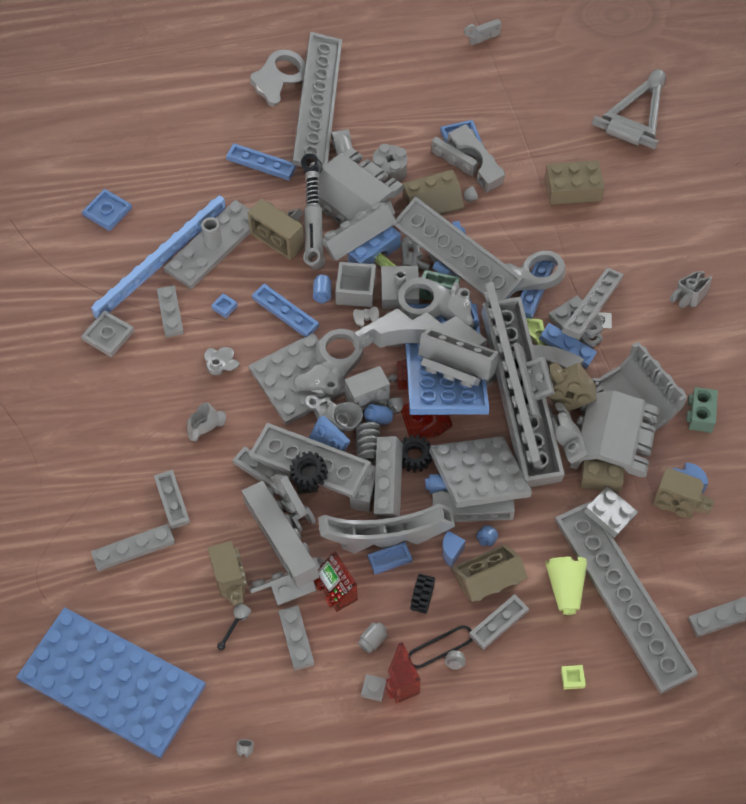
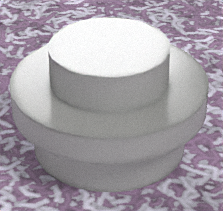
(455, 660)

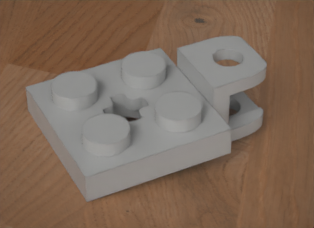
(563, 313)
(291, 501)

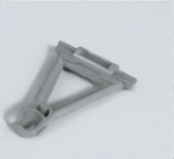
(630, 130)

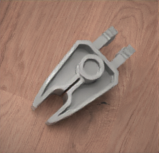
(691, 289)

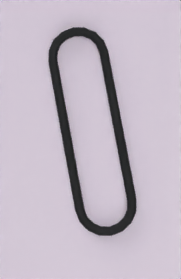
(437, 638)

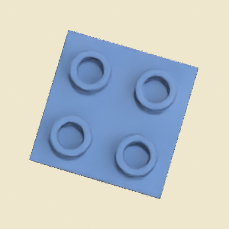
(329, 434)

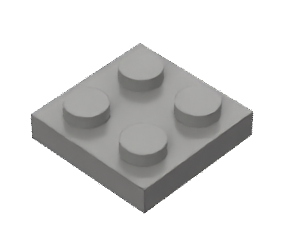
(107, 333)
(610, 511)

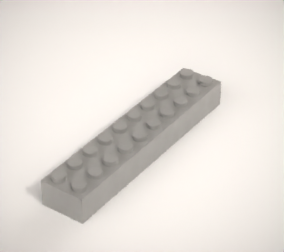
(518, 332)

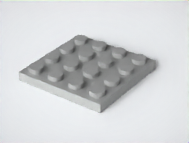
(277, 373)
(479, 471)

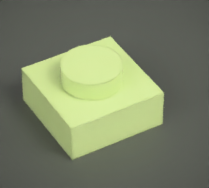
(573, 677)

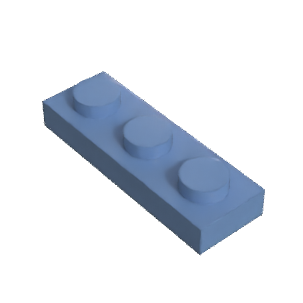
(555, 338)

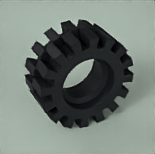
(304, 461)
(419, 463)
(422, 593)

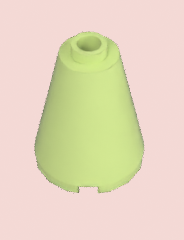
(567, 582)

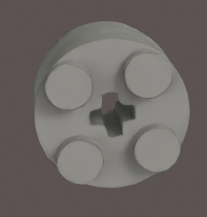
(391, 160)

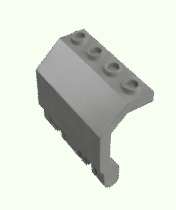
(353, 187)
(646, 380)
(615, 431)

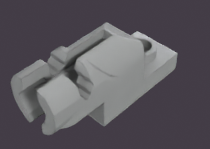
(568, 434)

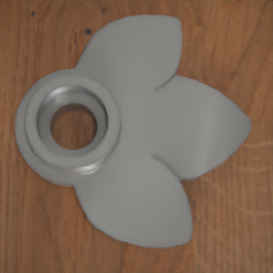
(220, 360)

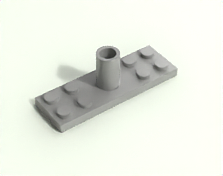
(210, 246)

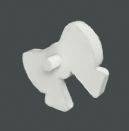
(366, 314)

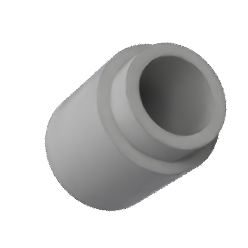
(372, 637)

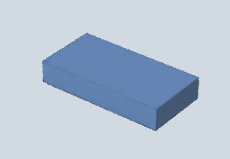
(389, 558)

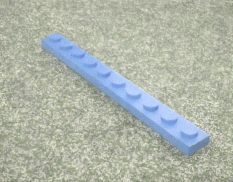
(158, 258)

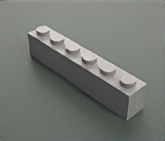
(280, 534)

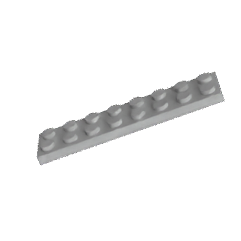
(456, 250)

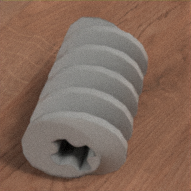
(367, 441)

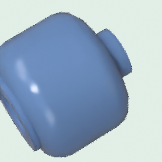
(487, 535)

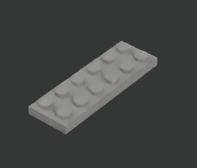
(279, 447)

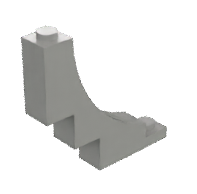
(400, 329)

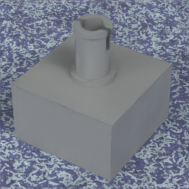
(392, 279)

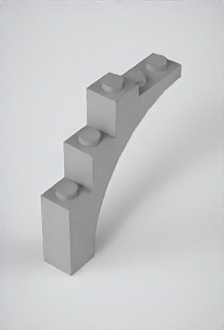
(361, 534)

